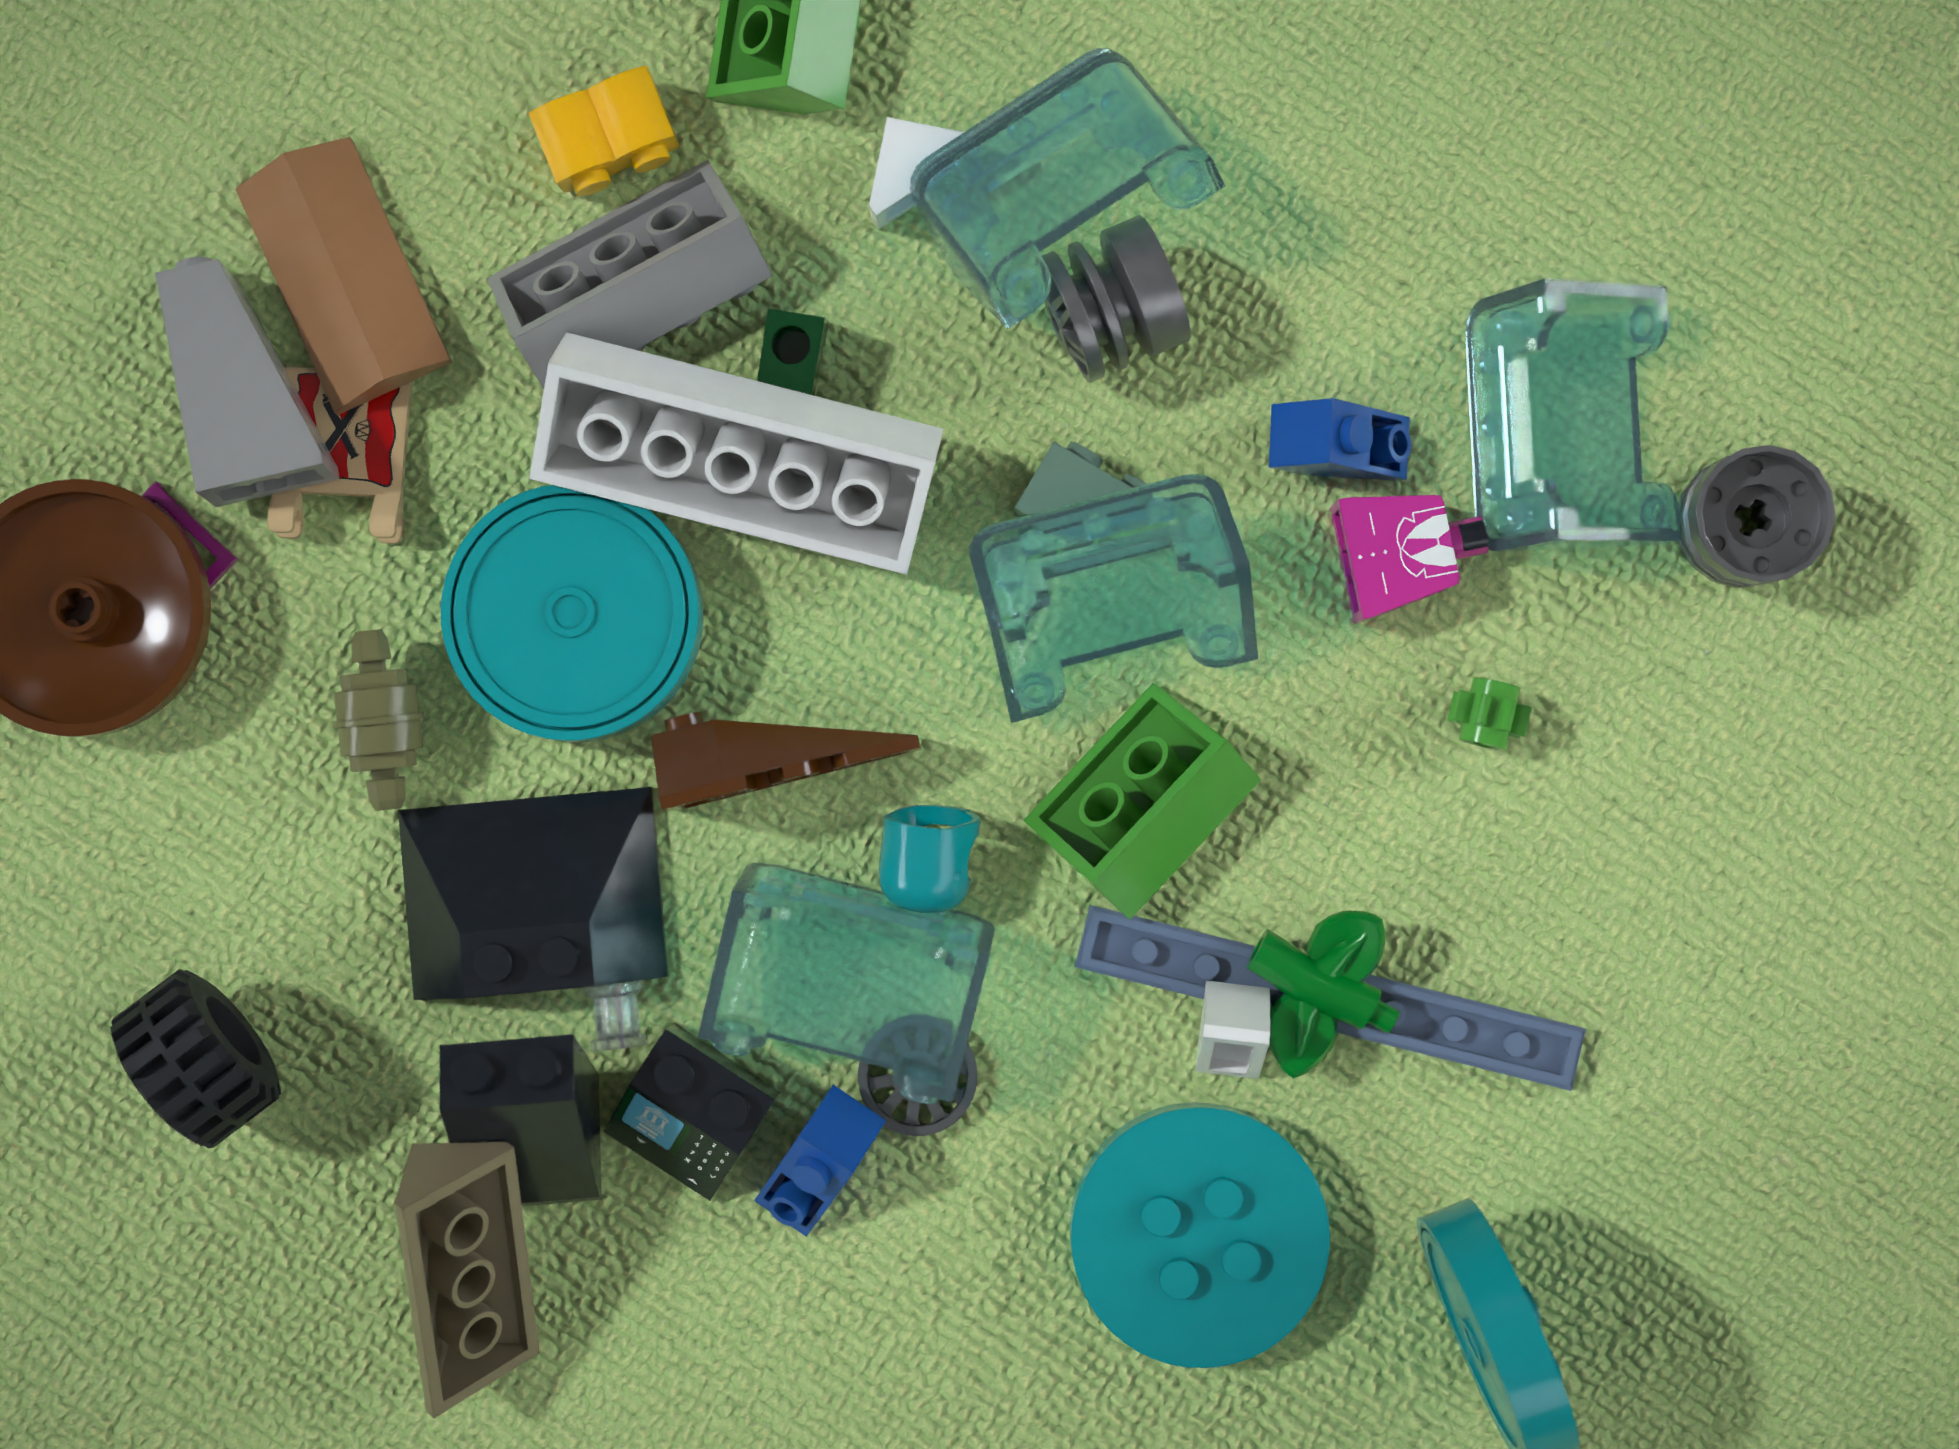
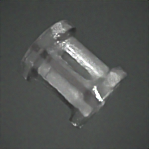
(616, 1016)

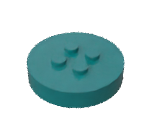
(571, 614)
(1199, 1235)
(1497, 1329)

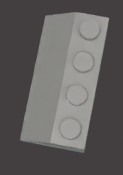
(633, 271)

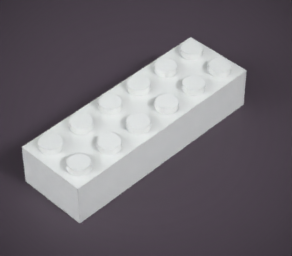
(734, 452)

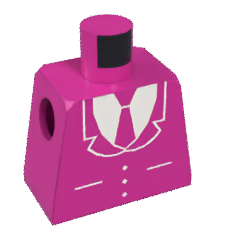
(1400, 550)

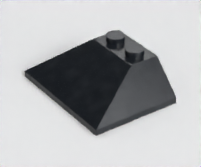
(533, 894)

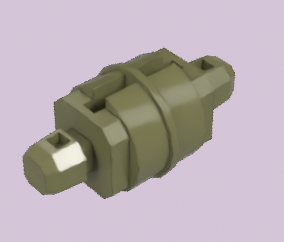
(378, 720)

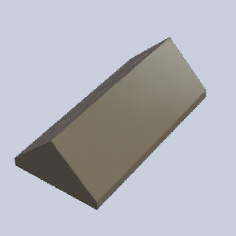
(465, 1267)

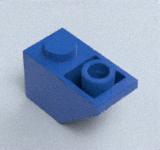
(1339, 440)
(820, 1161)

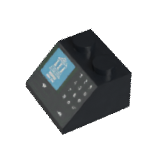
(690, 1110)

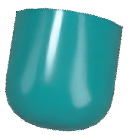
(923, 865)

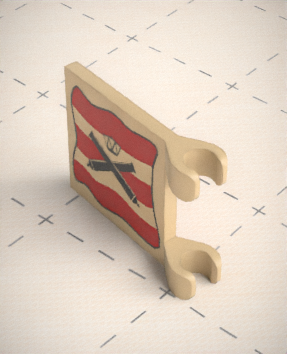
(369, 454)

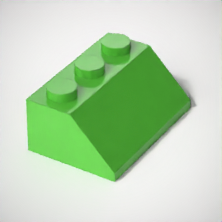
(784, 54)
(1142, 799)

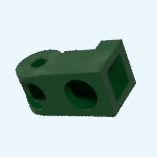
(792, 350)

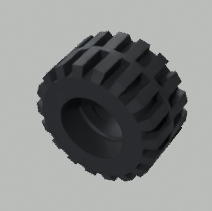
(195, 1058)

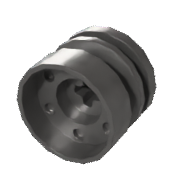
(1116, 298)
(1787, 502)

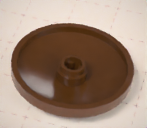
(95, 608)

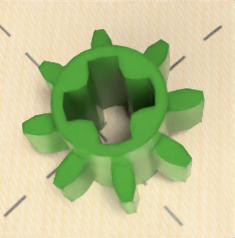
(1489, 713)

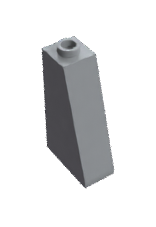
(234, 396)

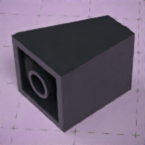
(537, 1099)

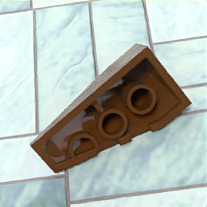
(727, 758)

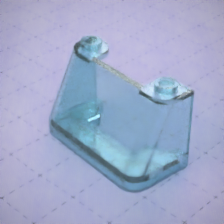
(1048, 169)
(1562, 416)
(1113, 581)
(847, 977)

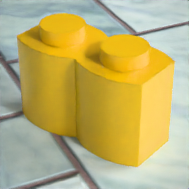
(605, 131)

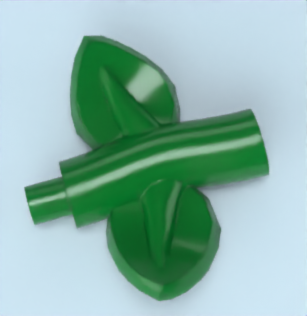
(1322, 987)

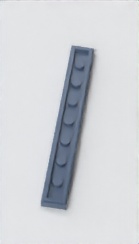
(1427, 1020)

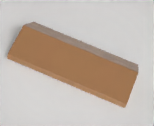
(342, 273)

